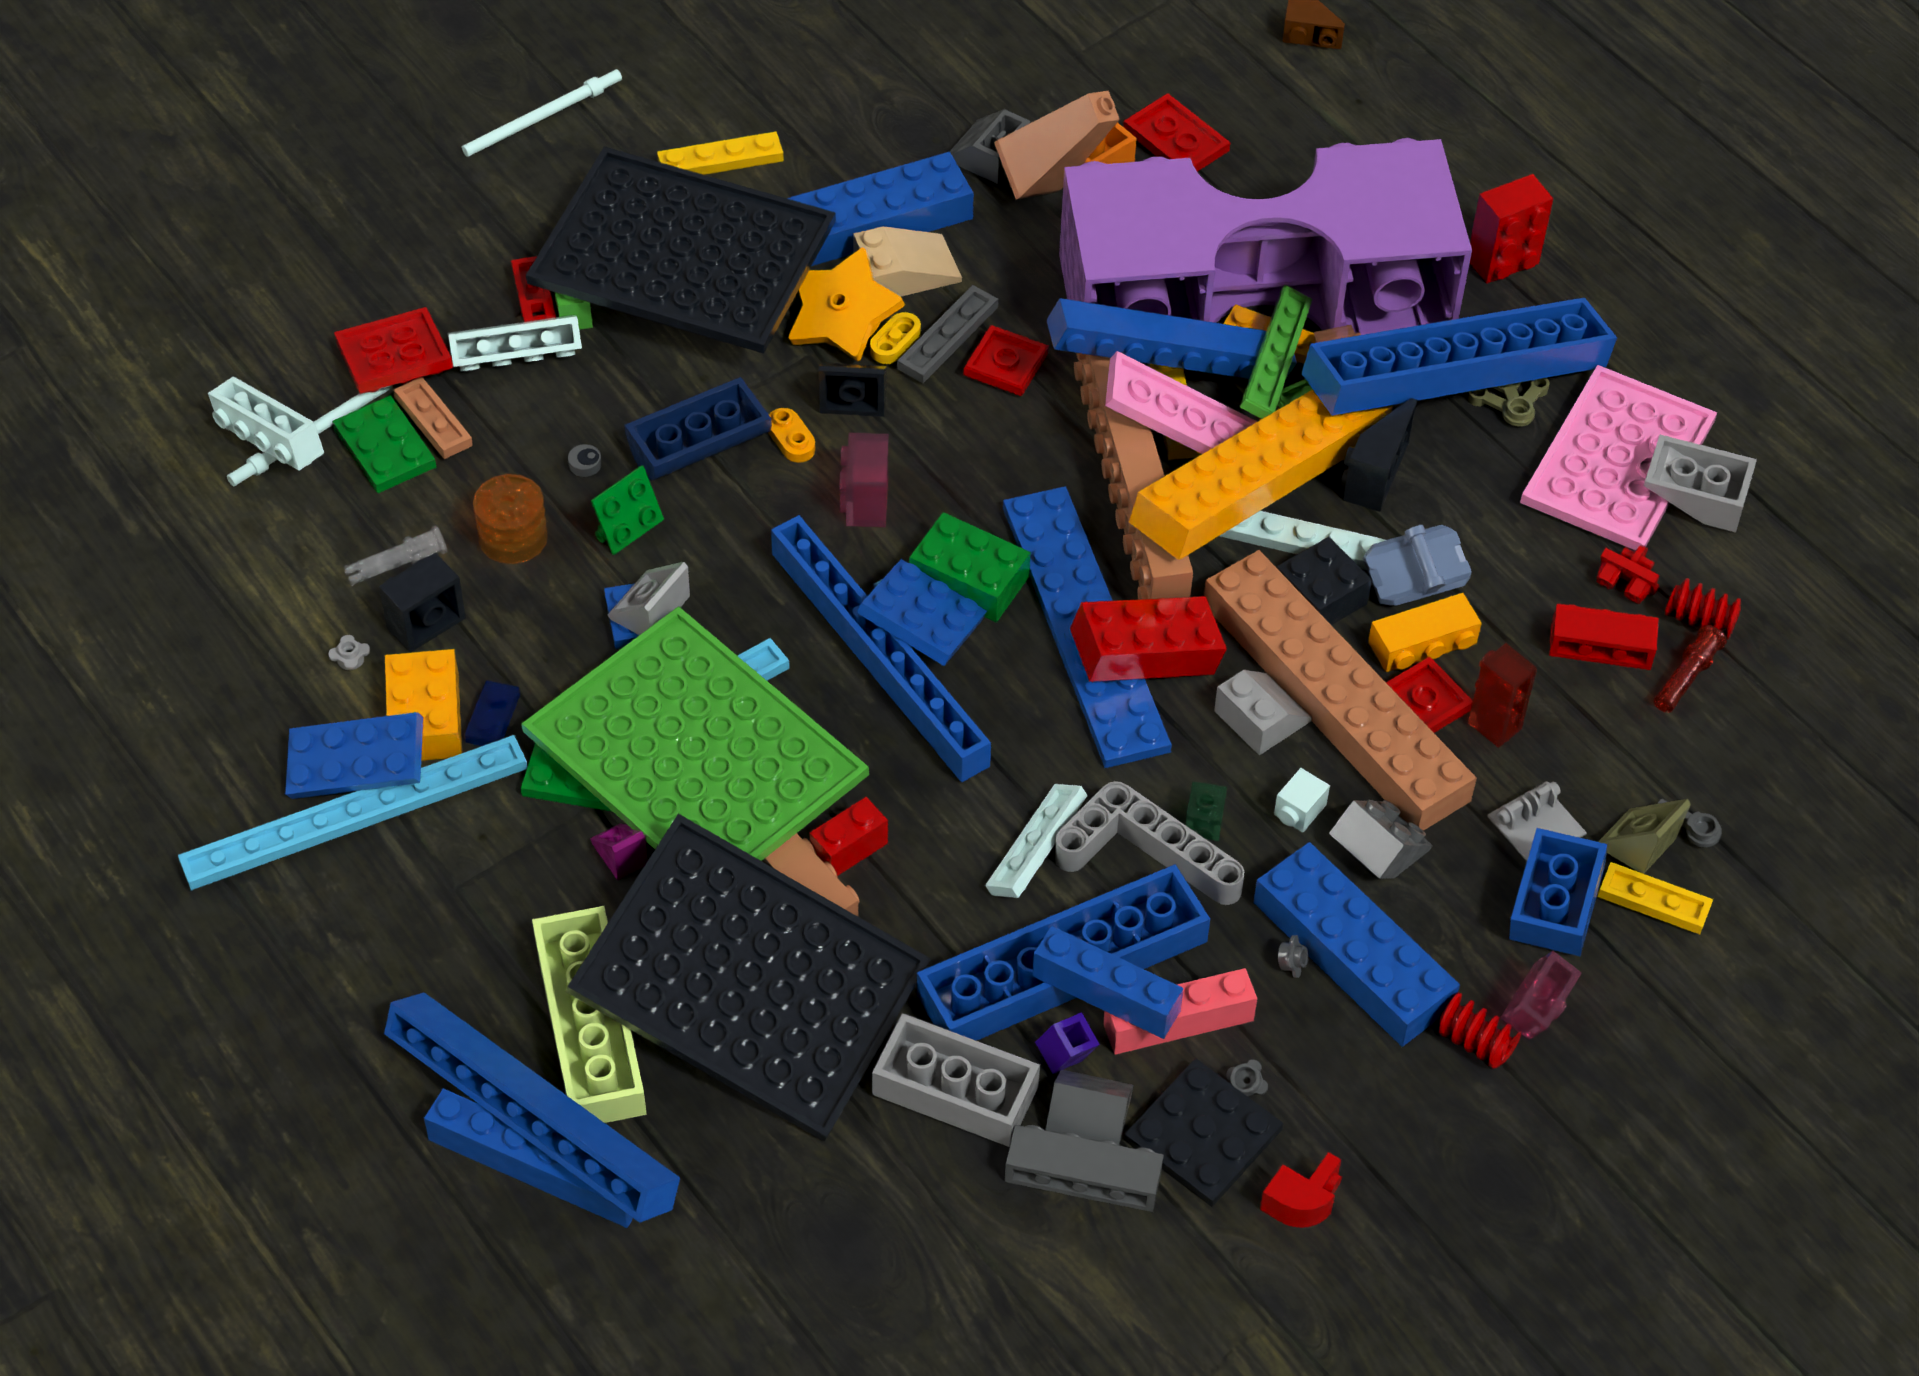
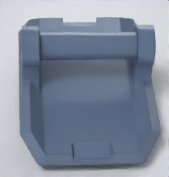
(1417, 565)

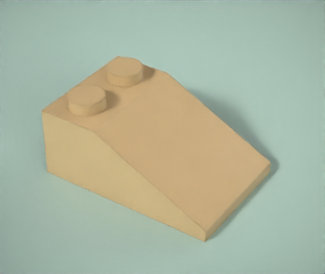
(908, 259)

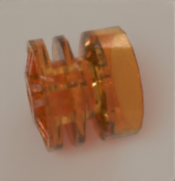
(510, 518)

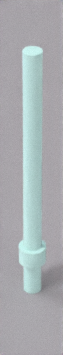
(591, 87)
(260, 462)

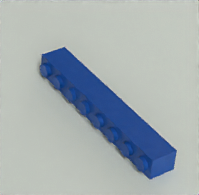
(1155, 338)

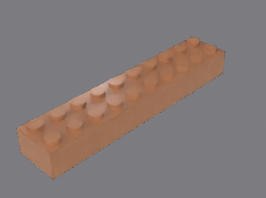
(1131, 465)
(1339, 691)

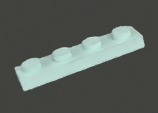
(1035, 841)

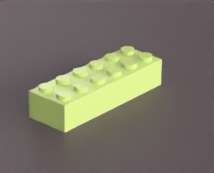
(592, 1049)

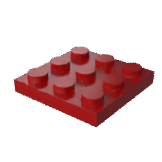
(393, 350)

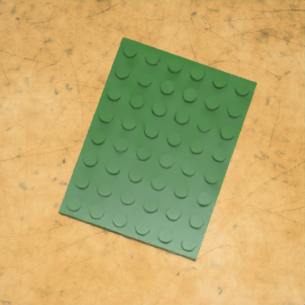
(698, 735)

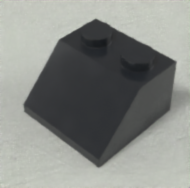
(852, 389)

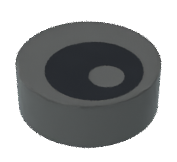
(584, 460)

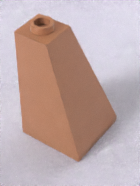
(1064, 138)

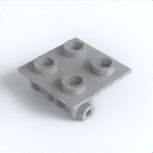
(1531, 811)

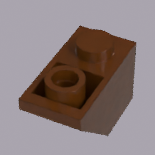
(1312, 25)

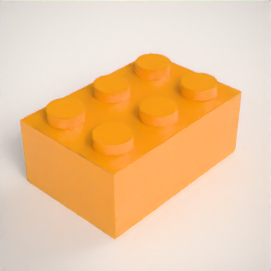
(430, 686)

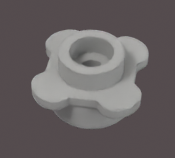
(346, 659)

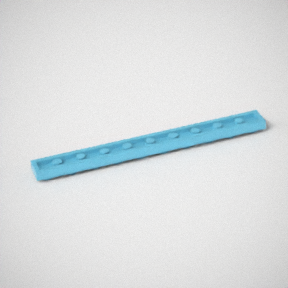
(350, 813)

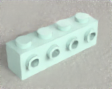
(513, 341)
(266, 423)

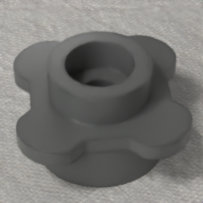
(1292, 956)
(1252, 1071)

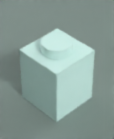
(1301, 800)

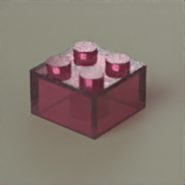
(865, 479)

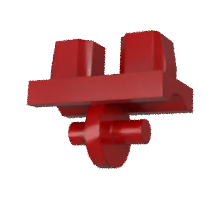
(1631, 567)

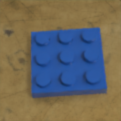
(922, 612)

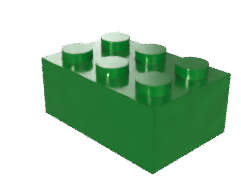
(973, 563)

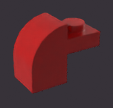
(1301, 1200)

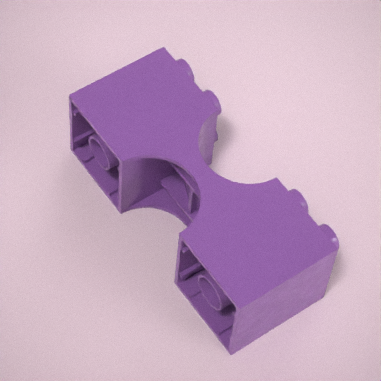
(1364, 238)

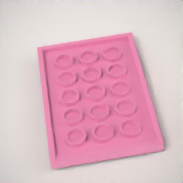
(1604, 454)

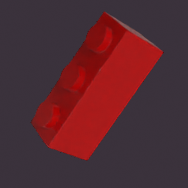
(1603, 636)

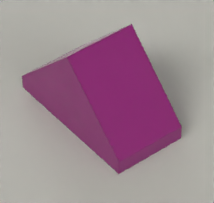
(621, 849)

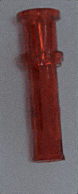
(1696, 659)

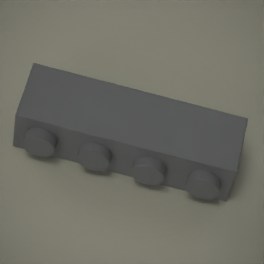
(1084, 1167)

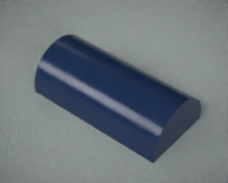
(696, 428)

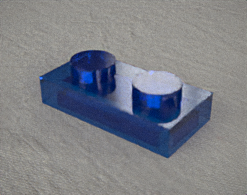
(492, 713)

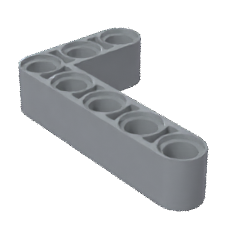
(1150, 838)

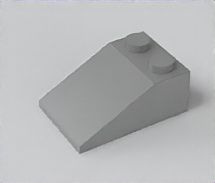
(1701, 480)

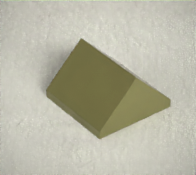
(1645, 833)

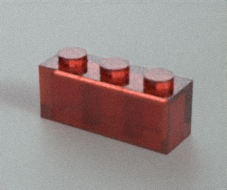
(1502, 694)

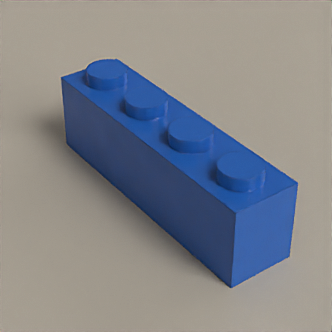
(1107, 982)

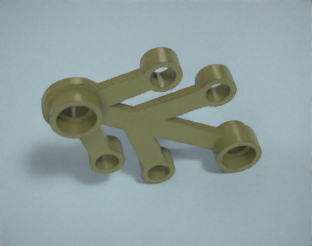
(1515, 409)

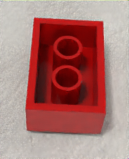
(1510, 228)

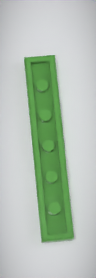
(1276, 353)

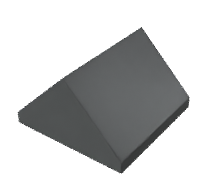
(1089, 1106)

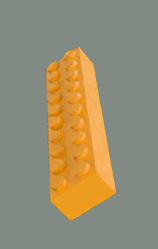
(1247, 473)

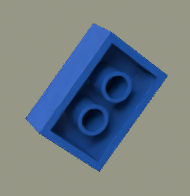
(1558, 892)

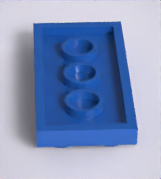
(354, 755)

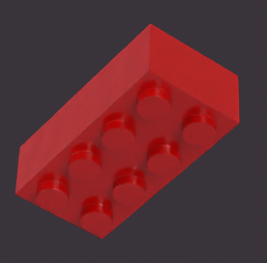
(1147, 638)

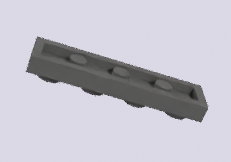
(947, 334)

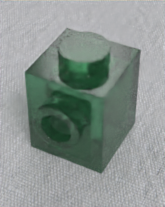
(1206, 809)

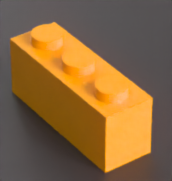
(1424, 632)

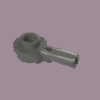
(1701, 828)

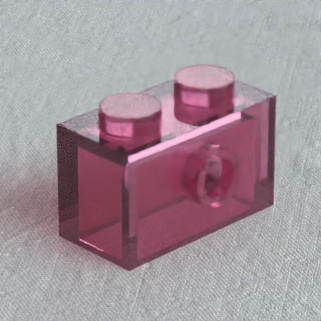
(1541, 995)

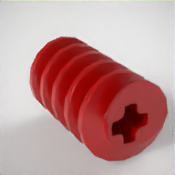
(1703, 607)
(1477, 1032)

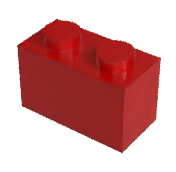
(851, 836)

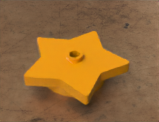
(843, 306)

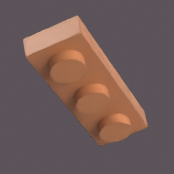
(433, 417)

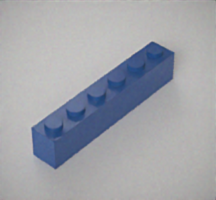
(486, 1139)

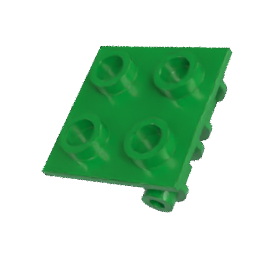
(626, 510)

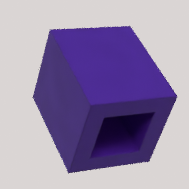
(1067, 1043)

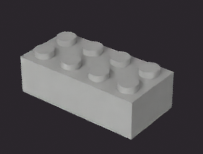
(955, 1079)

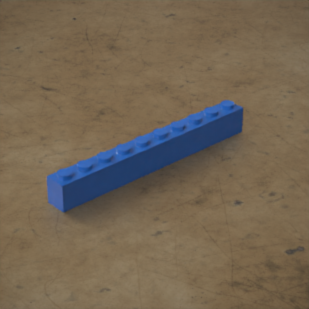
(883, 654)
(533, 1107)

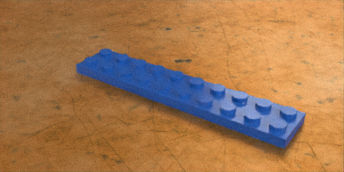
(1063, 576)

